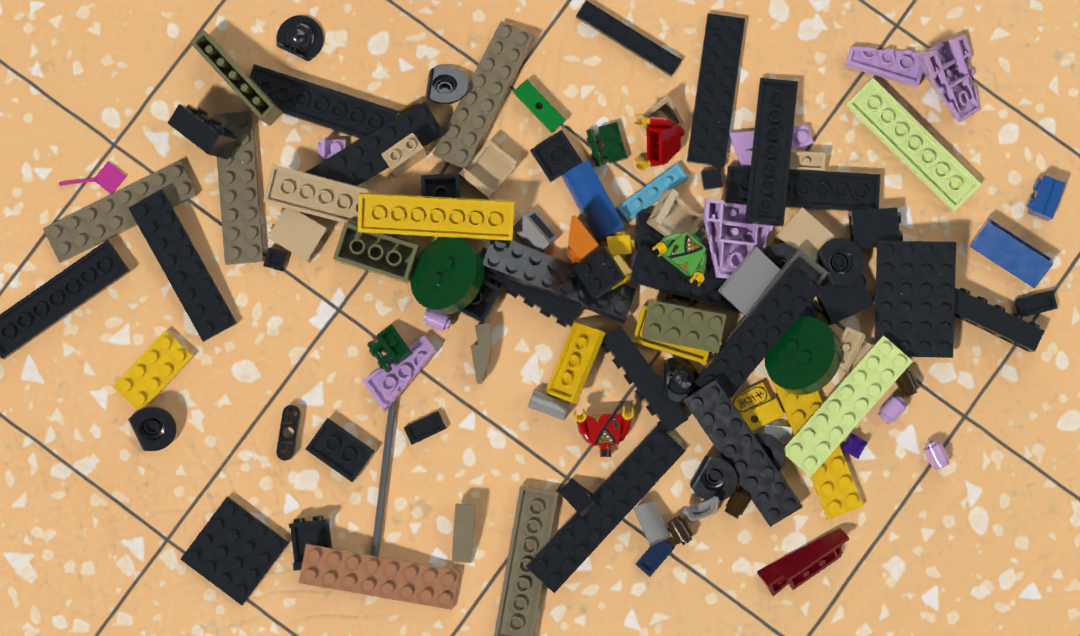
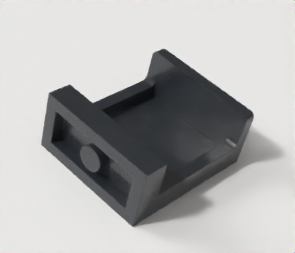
(874, 225)
(845, 300)
(309, 532)

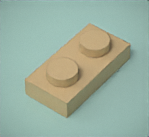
(807, 160)

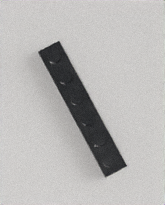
(628, 38)

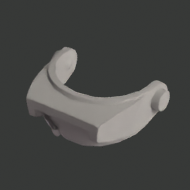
(698, 508)

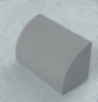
(535, 231)
(548, 404)
(652, 522)

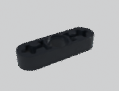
(285, 417)

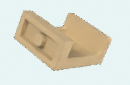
(404, 154)
(489, 169)
(674, 215)
(297, 233)
(805, 234)
(853, 349)

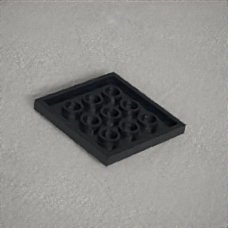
(234, 550)

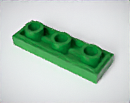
(531, 98)

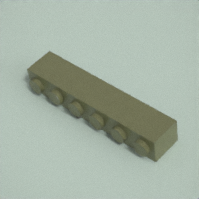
(236, 78)

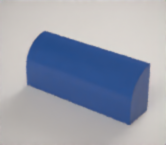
(592, 201)
(1011, 253)

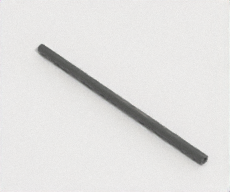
(383, 479)

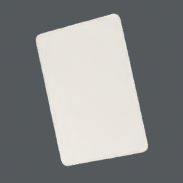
(780, 432)

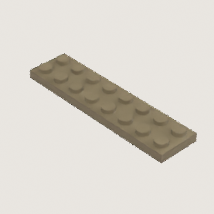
(484, 95)
(240, 193)
(111, 214)
(520, 586)

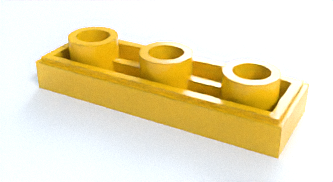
(764, 413)

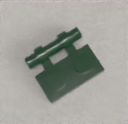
(611, 141)
(395, 346)

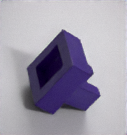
(854, 445)

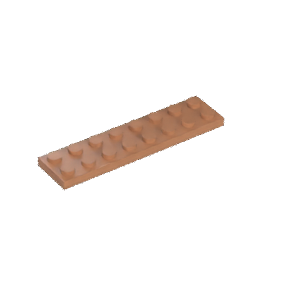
(378, 576)

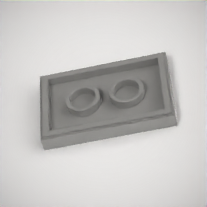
(749, 280)

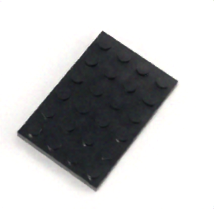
(916, 296)

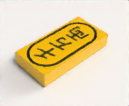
(751, 398)

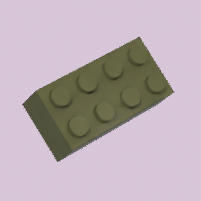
(376, 253)
(683, 325)

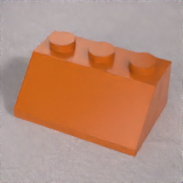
(580, 242)

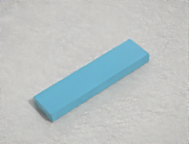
(652, 192)

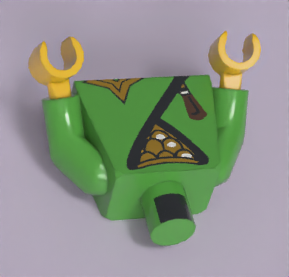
(685, 253)

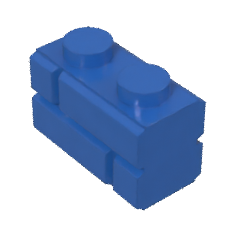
(1045, 198)

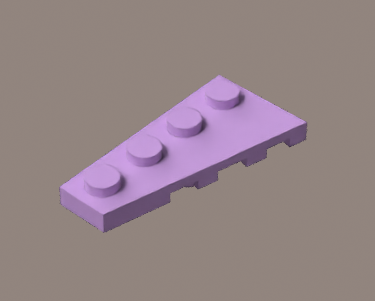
(888, 64)
(743, 143)
(388, 386)

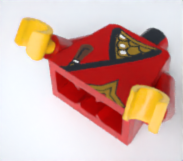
(662, 140)
(604, 429)

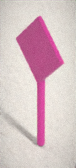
(108, 178)

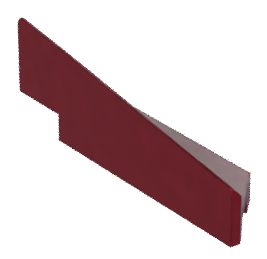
(803, 563)

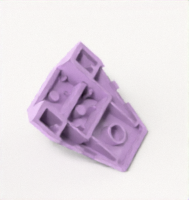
(951, 77)
(729, 235)

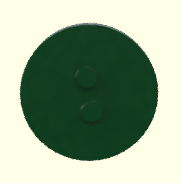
(447, 275)
(805, 357)

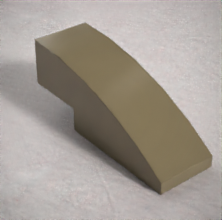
(482, 351)
(463, 533)

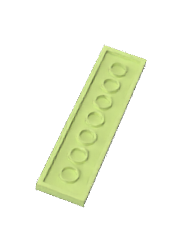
(913, 145)
(846, 406)

